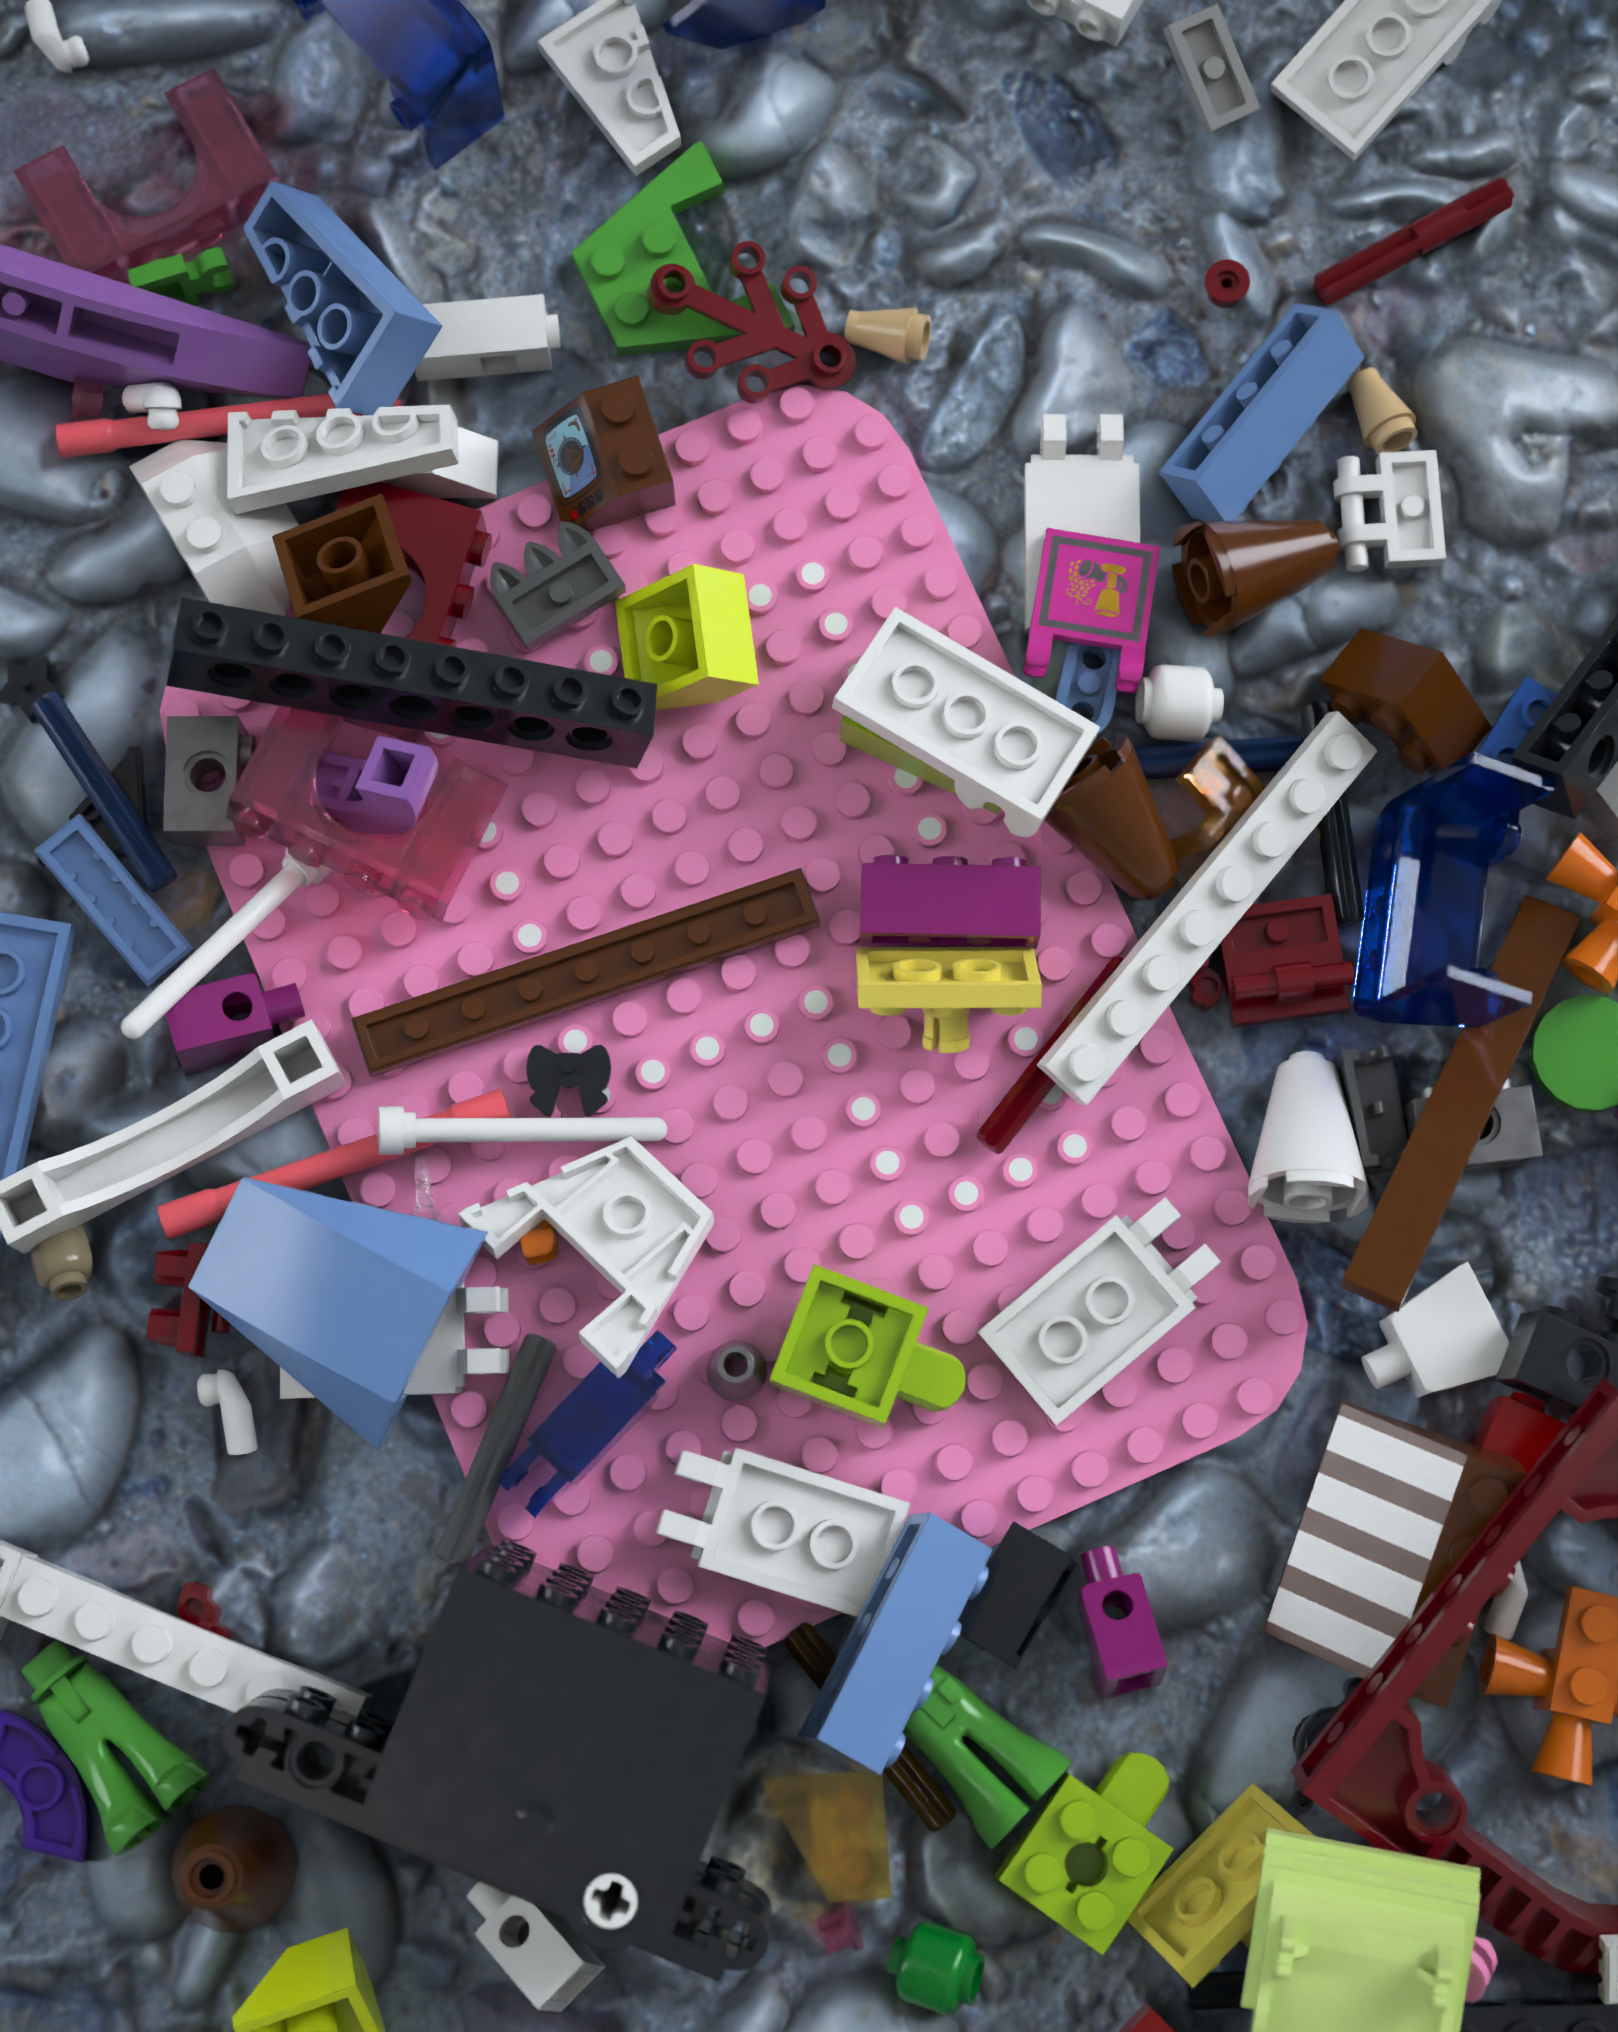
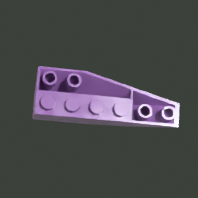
(123, 335)

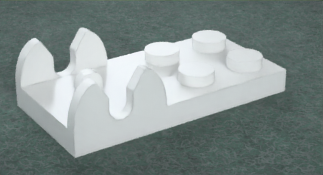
(1373, 62)
(966, 720)

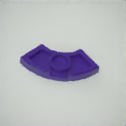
(45, 1788)

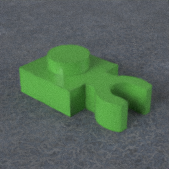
(184, 280)

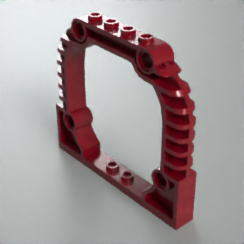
(1371, 1755)

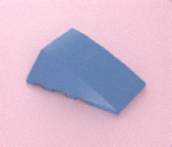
(335, 1292)

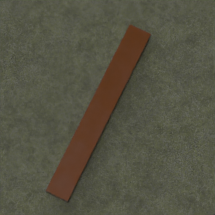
(585, 972)
(1457, 1112)

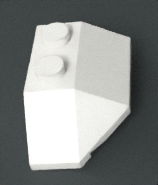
(224, 550)

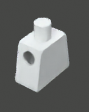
(1440, 1338)
(550, 1963)

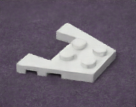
(625, 1221)

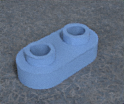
(1087, 687)

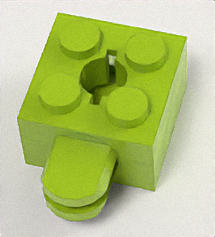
(861, 1351)
(1089, 1850)

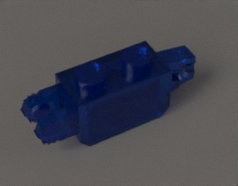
(590, 1422)

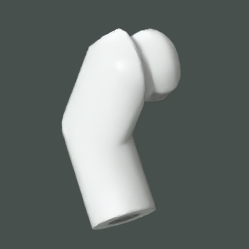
(45, 34)
(156, 398)
(235, 1409)
(1507, 1607)

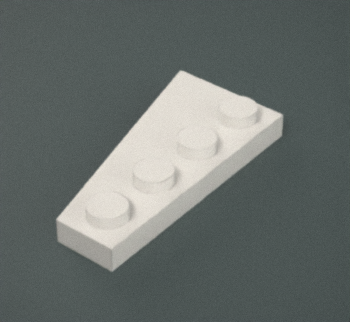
(315, 456)

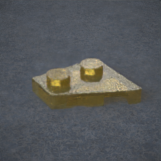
(838, 1830)

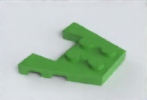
(638, 240)

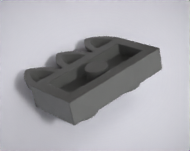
(557, 588)

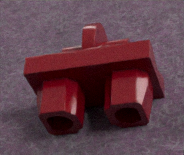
(186, 1327)

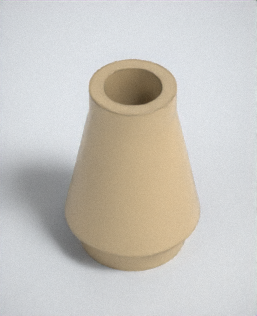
(890, 332)
(1381, 414)

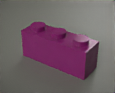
(950, 903)

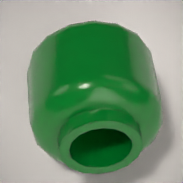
(936, 1967)

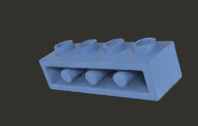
(1262, 414)
(896, 1644)

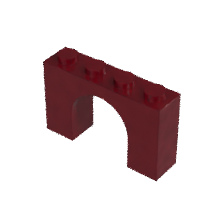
(442, 548)

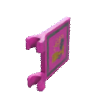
(1094, 596)

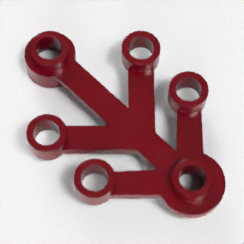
(761, 329)

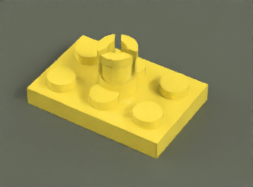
(947, 986)
(1211, 1889)

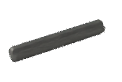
(495, 1450)

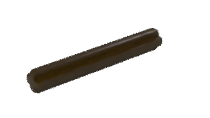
(906, 1771)

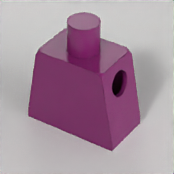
(204, 1027)
(1125, 1651)

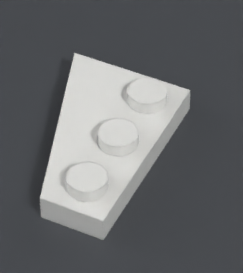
(613, 76)

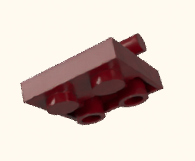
(1285, 963)

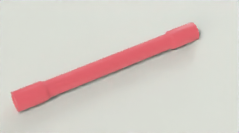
(108, 435)
(209, 1205)

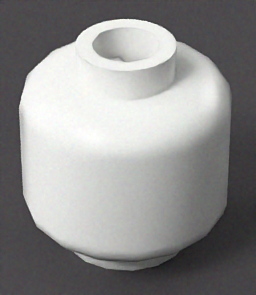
(1178, 702)

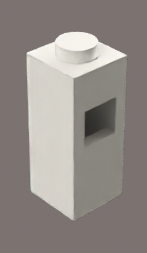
(490, 338)

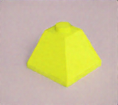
(314, 1989)

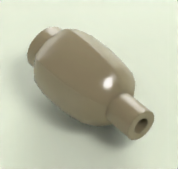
(63, 1263)

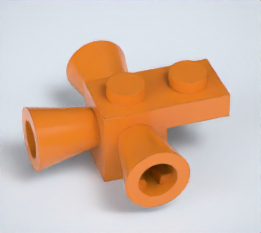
(1590, 874)
(1570, 1681)

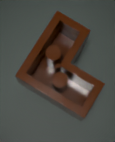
(1409, 697)

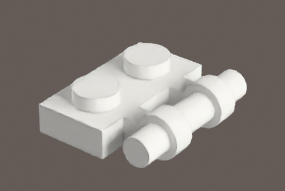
(1408, 505)

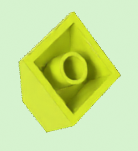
(689, 637)

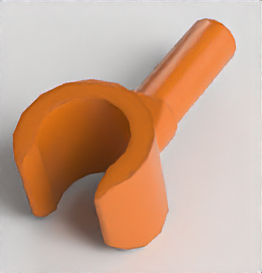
(540, 1244)

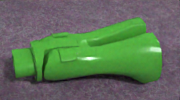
(88, 1714)
(938, 1733)

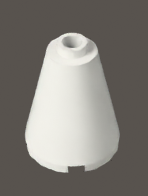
(1307, 1147)

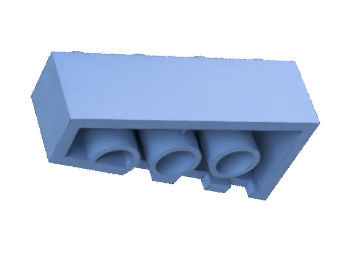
(350, 306)

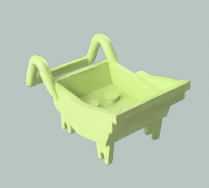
(1358, 1939)

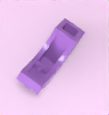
(378, 792)

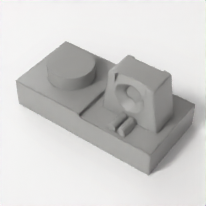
(1211, 69)

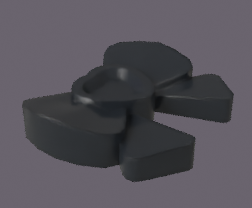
(588, 1070)

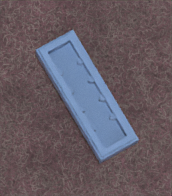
(114, 900)

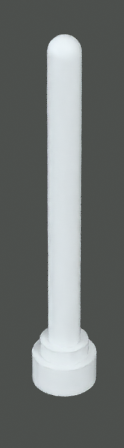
(220, 944)
(403, 1130)

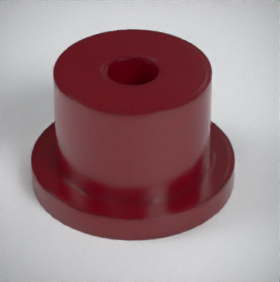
(1229, 275)

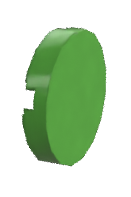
(1577, 1054)

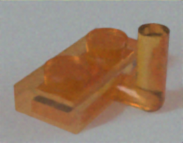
(1222, 789)

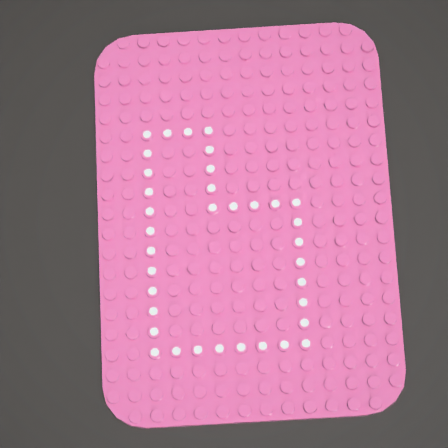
(779, 1096)

